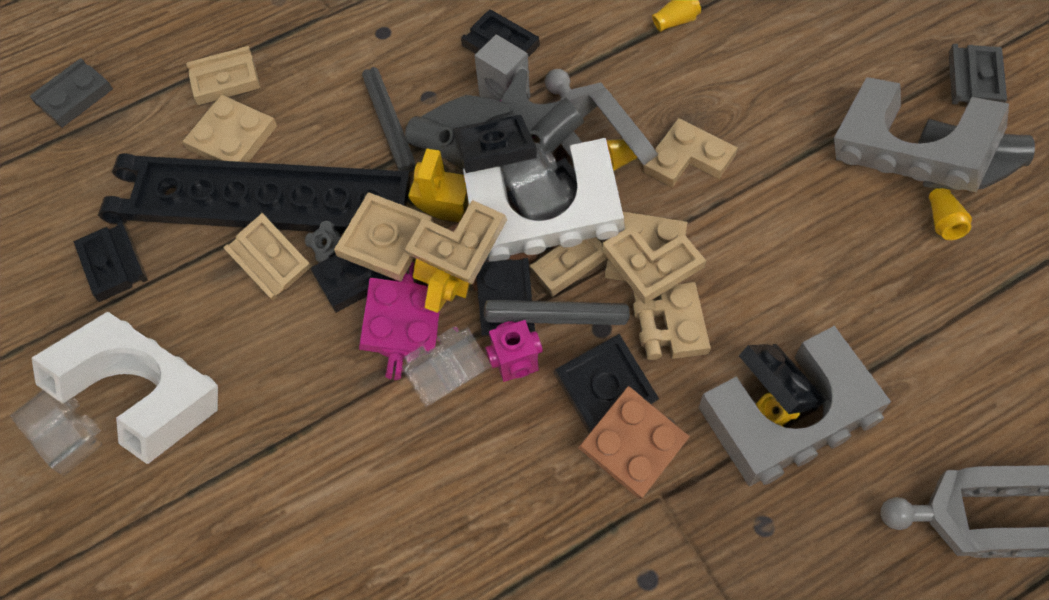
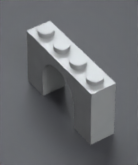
(953, 161)
(764, 448)

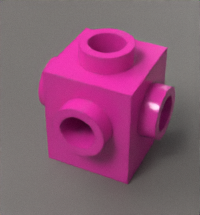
(514, 350)

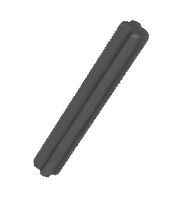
(389, 120)
(556, 312)

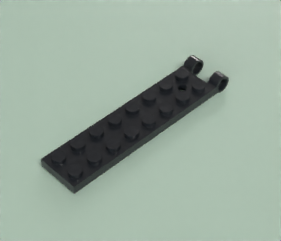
(240, 191)

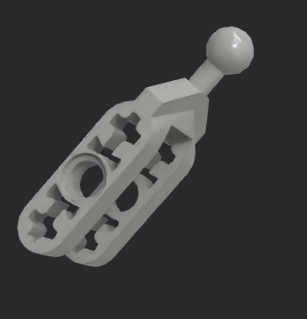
(587, 99)
(949, 518)

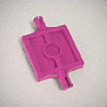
(397, 320)

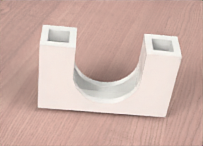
(592, 213)
(113, 348)

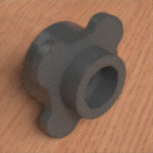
(315, 239)

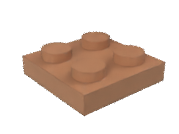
(634, 442)

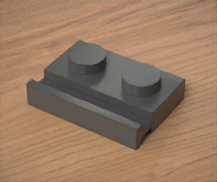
(977, 73)
(71, 92)

